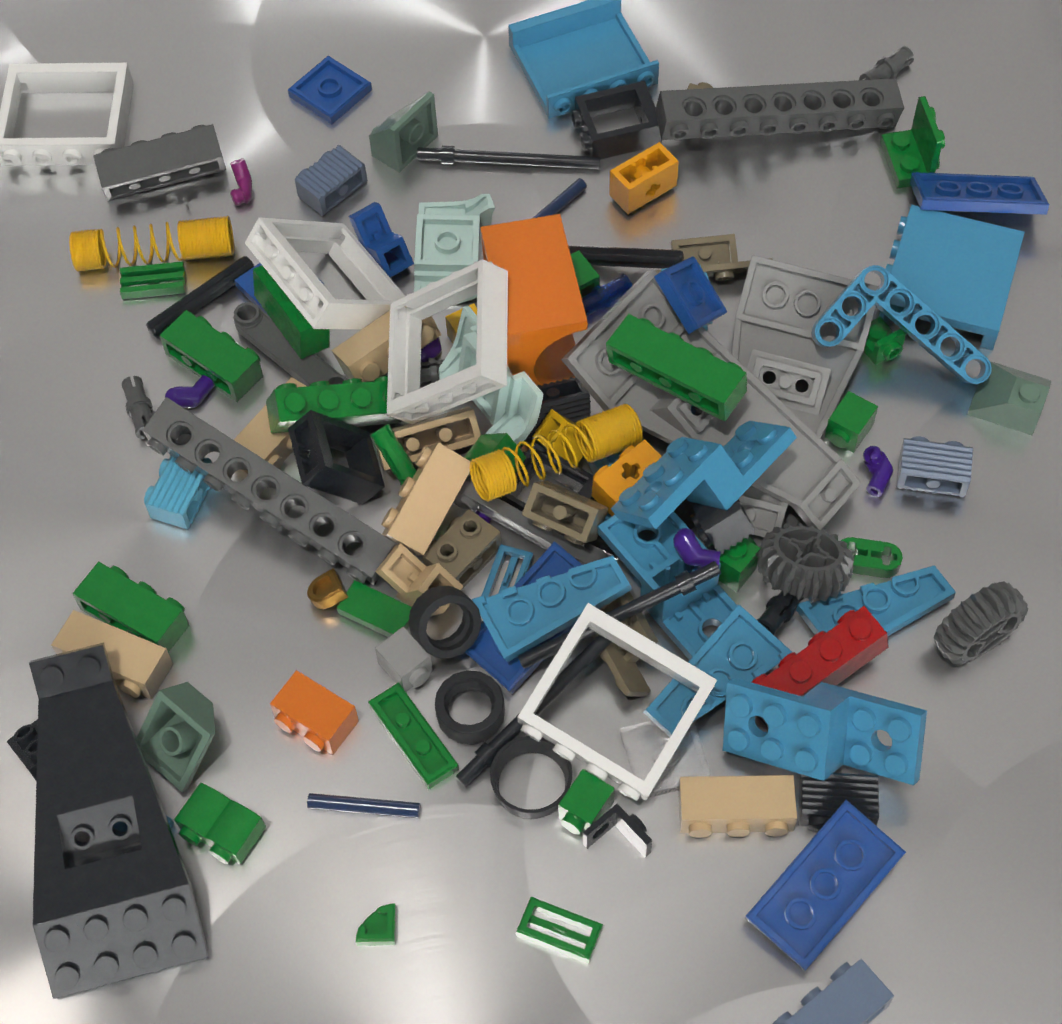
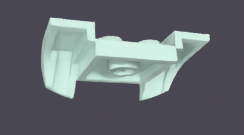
(448, 237)
(510, 408)

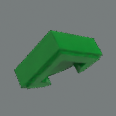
(378, 928)

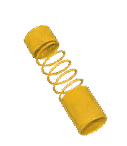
(196, 241)
(595, 436)

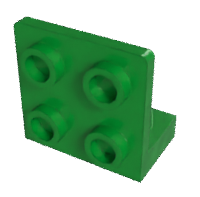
(915, 148)

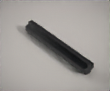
(629, 256)
(200, 296)

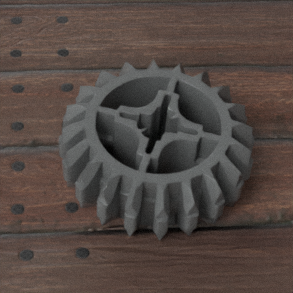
(805, 562)
(980, 622)

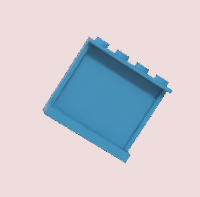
(579, 53)
(956, 269)

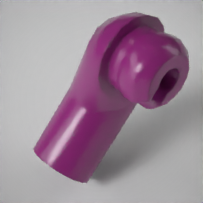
(244, 182)

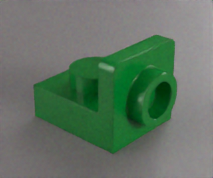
(883, 342)

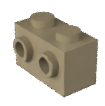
(564, 511)
(464, 547)

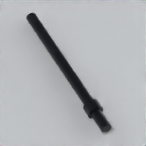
(449, 155)
(683, 583)
(487, 752)

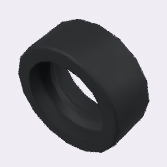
(461, 639)
(463, 682)

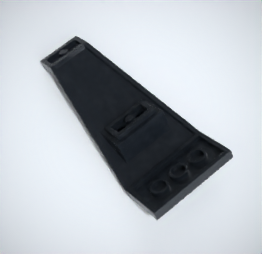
(120, 897)

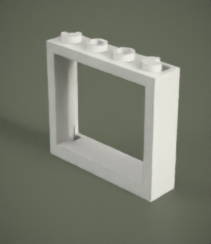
(63, 79)
(276, 248)
(404, 396)
(647, 651)

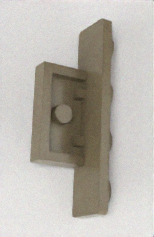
(714, 254)
(620, 661)

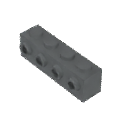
(159, 162)

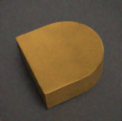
(326, 590)

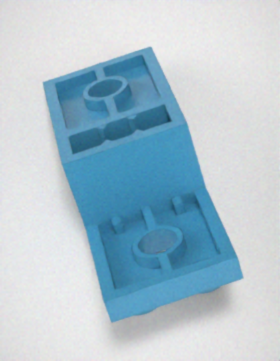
(703, 473)
(655, 565)
(824, 731)

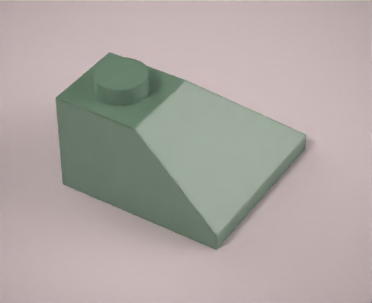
(403, 132)
(1010, 398)
(177, 733)

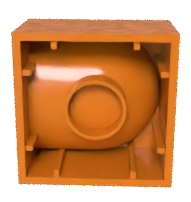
(541, 294)

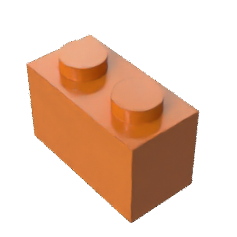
(313, 713)

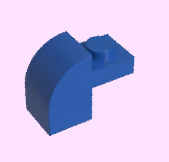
(378, 239)

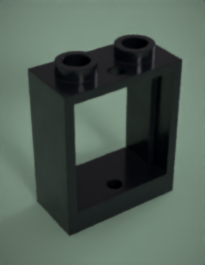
(620, 140)
(318, 434)
(575, 479)

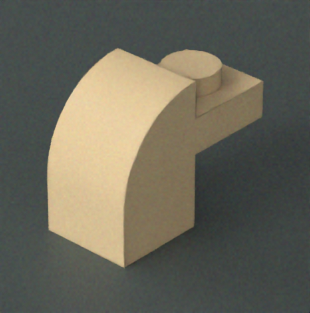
(412, 577)

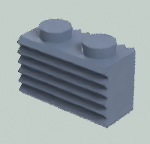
(330, 179)
(935, 466)

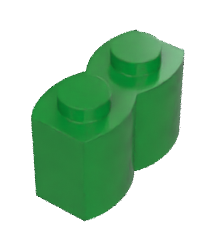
(220, 824)

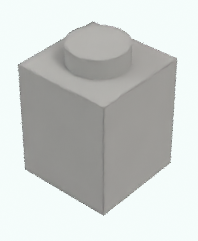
(404, 659)

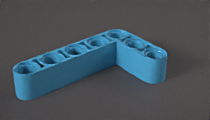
(905, 320)

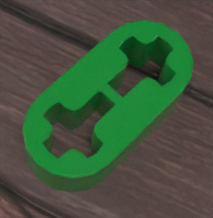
(869, 555)

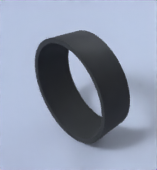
(521, 746)

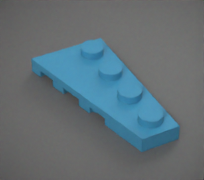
(891, 602)
(539, 610)
(735, 650)

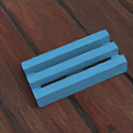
(497, 565)

